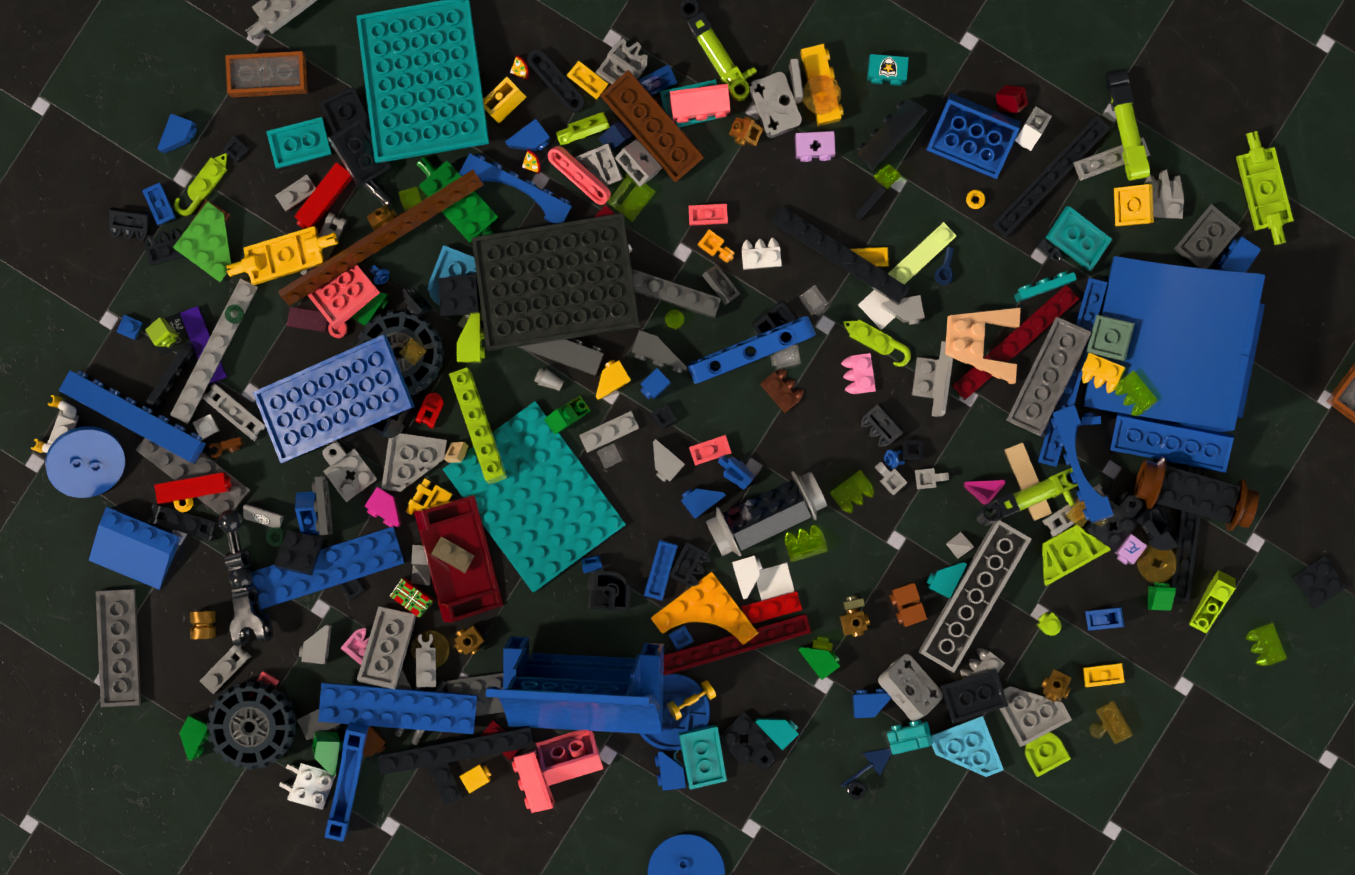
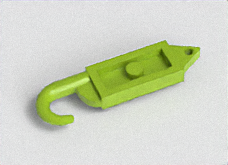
(203, 184)
(876, 340)

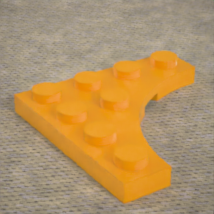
(706, 604)

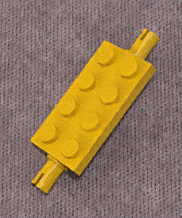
(283, 255)

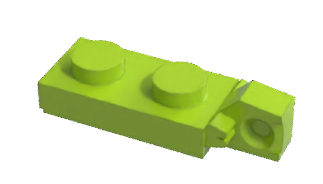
(583, 128)

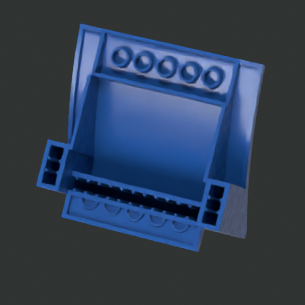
(1188, 340)
(582, 690)

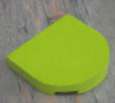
(1046, 753)

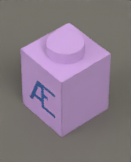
(1130, 550)

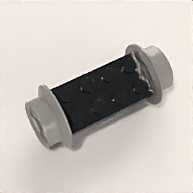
(767, 514)

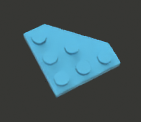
(968, 746)

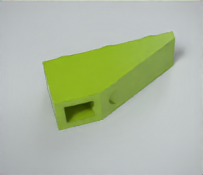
(469, 342)
(1213, 601)

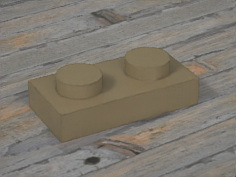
(452, 554)

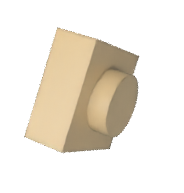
(456, 452)

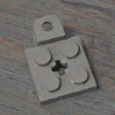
(340, 464)

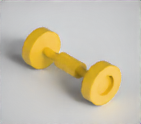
(675, 710)

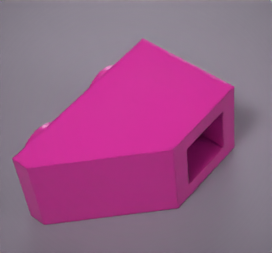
(385, 506)

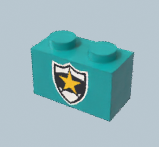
(887, 69)

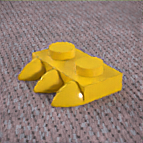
(1103, 371)

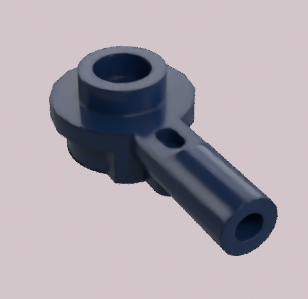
(944, 274)

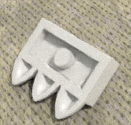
(761, 256)

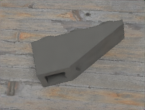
(653, 348)

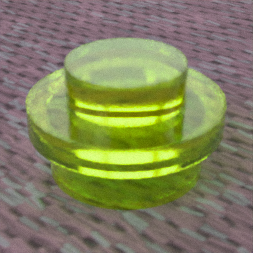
(674, 319)

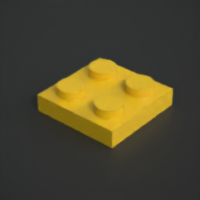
(1133, 205)

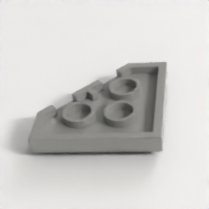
(409, 459)
(1032, 715)

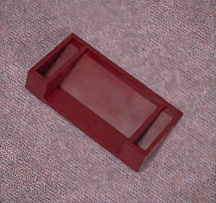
(457, 592)

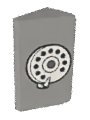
(262, 516)

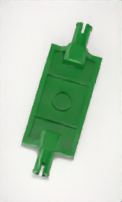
(468, 215)

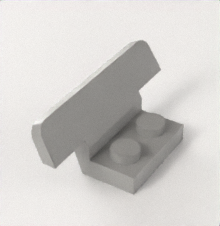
(933, 380)

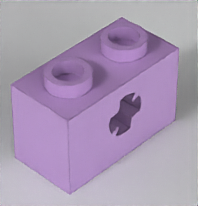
(804, 141)

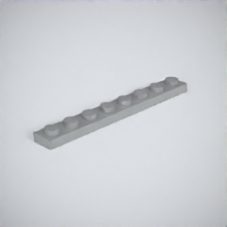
(212, 354)

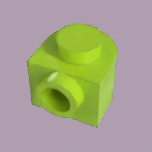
(1049, 624)

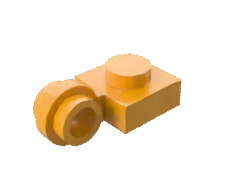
(712, 243)

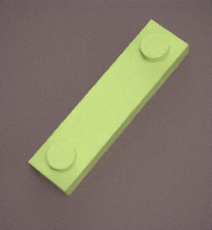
(923, 254)

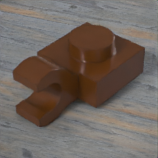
(231, 445)

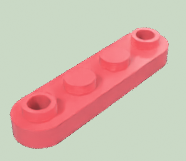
(579, 175)

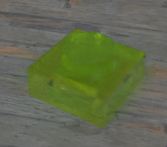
(887, 176)
(410, 198)
(822, 643)

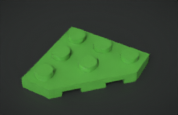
(207, 242)

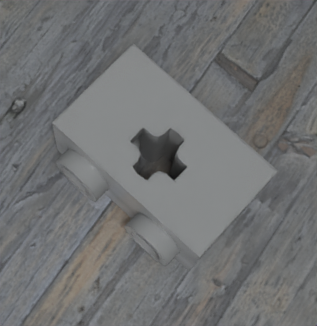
(638, 162)

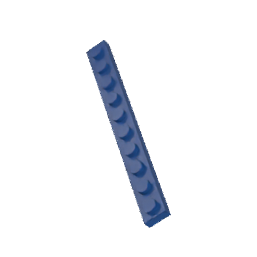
(1089, 309)

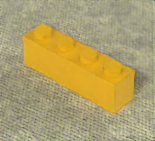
(816, 64)

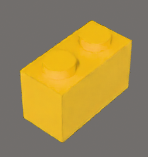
(503, 100)

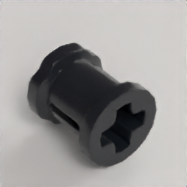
(861, 792)

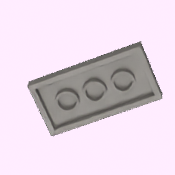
(386, 648)

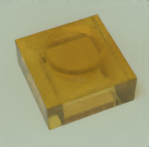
(413, 352)

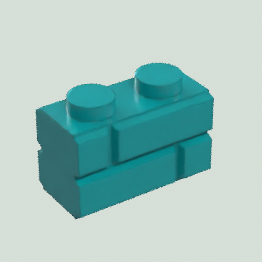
(909, 737)

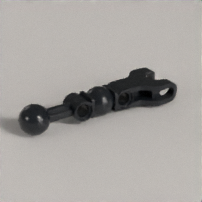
(244, 596)

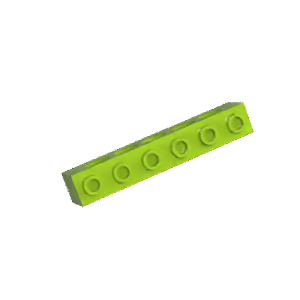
(478, 426)

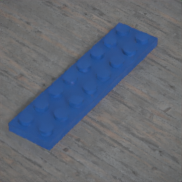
(334, 566)
(397, 708)

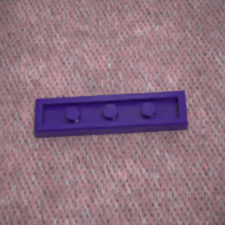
(199, 337)

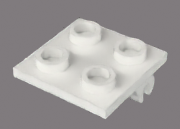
(310, 786)

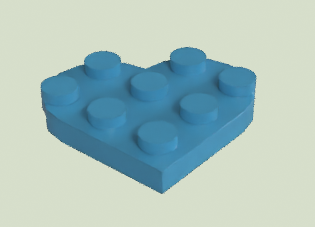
(450, 264)

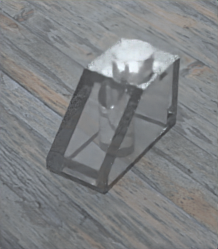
(786, 358)

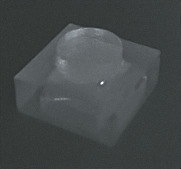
(609, 456)

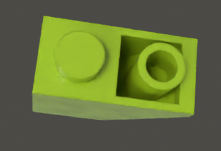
(162, 333)

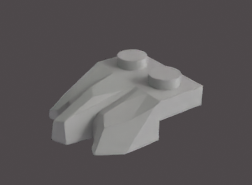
(620, 60)
(1167, 196)

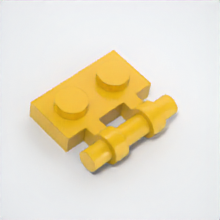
(436, 496)

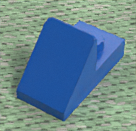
(1104, 618)

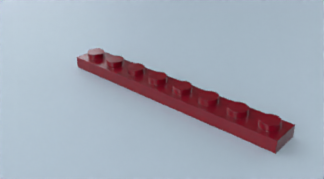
(1018, 340)
(731, 645)

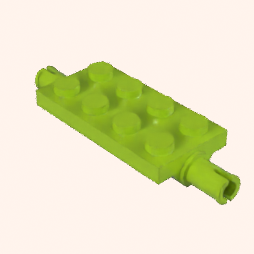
(1264, 188)

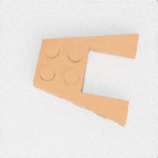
(966, 340)

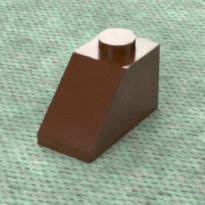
(374, 742)

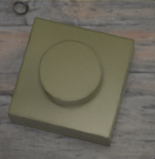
(853, 602)

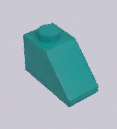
(946, 579)
(778, 730)

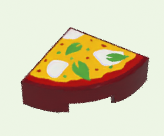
(520, 68)
(531, 162)

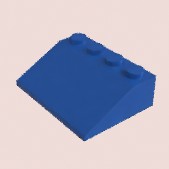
(973, 136)
(134, 547)

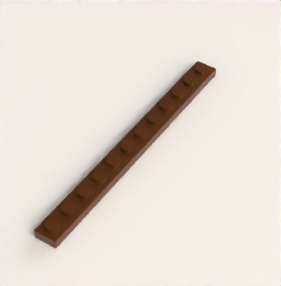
(381, 237)

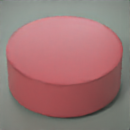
(339, 332)

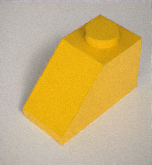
(611, 379)

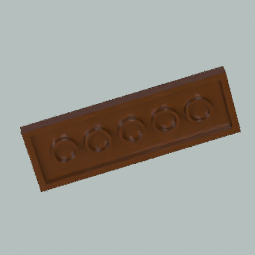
(652, 125)

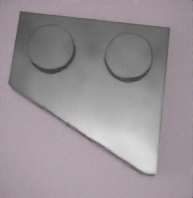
(602, 164)

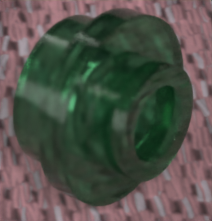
(234, 320)
(269, 537)

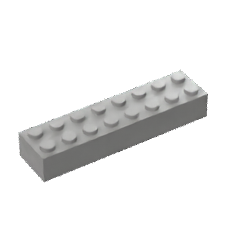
(974, 595)

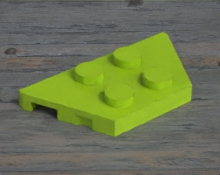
(1069, 552)

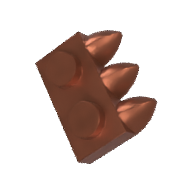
(781, 391)

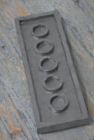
(1049, 376)
(181, 469)
(118, 648)

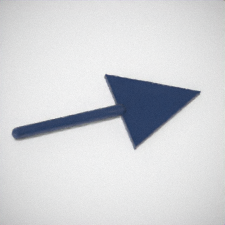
(877, 760)

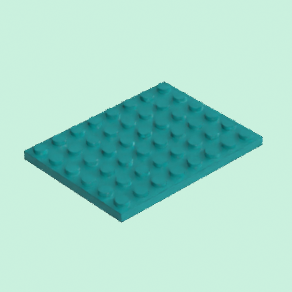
(422, 80)
(546, 507)

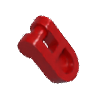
(434, 403)

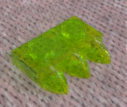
(1137, 393)
(851, 491)
(805, 545)
(1268, 644)

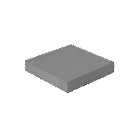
(796, 83)

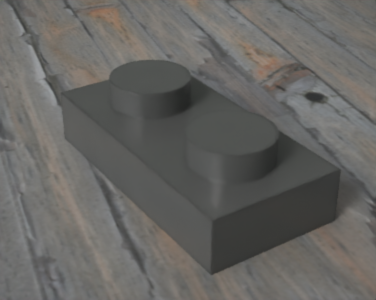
(721, 284)

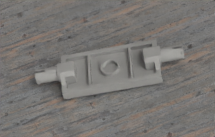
(275, 14)

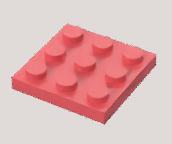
(344, 296)

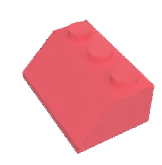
(700, 103)
(569, 756)
(533, 781)

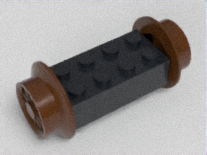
(1196, 494)

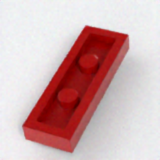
(772, 607)

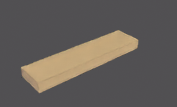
(1026, 477)

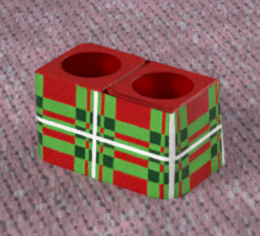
(411, 597)

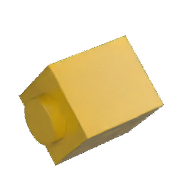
(476, 777)

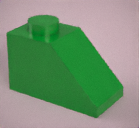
(820, 660)

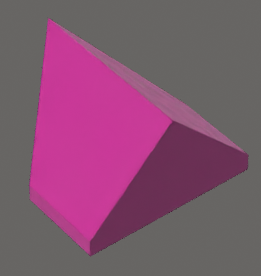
(984, 490)

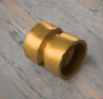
(202, 625)

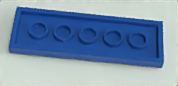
(1173, 441)

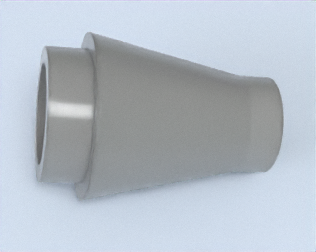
(548, 379)

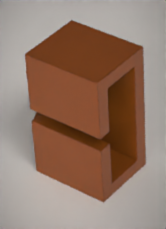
(908, 604)

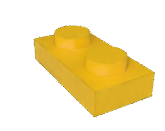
(587, 80)
(1103, 675)

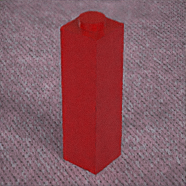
(323, 197)
(192, 488)

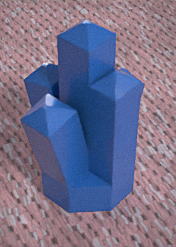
(736, 471)

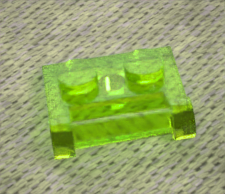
(634, 202)

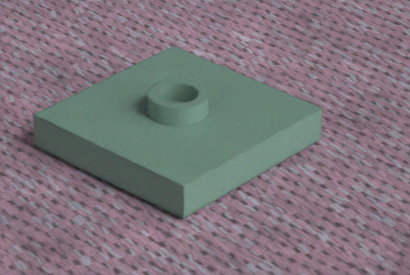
(1110, 338)

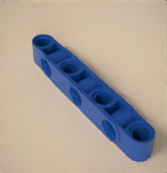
(764, 343)

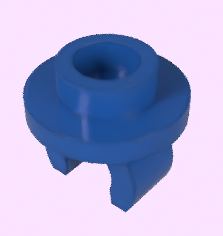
(381, 276)
(891, 458)

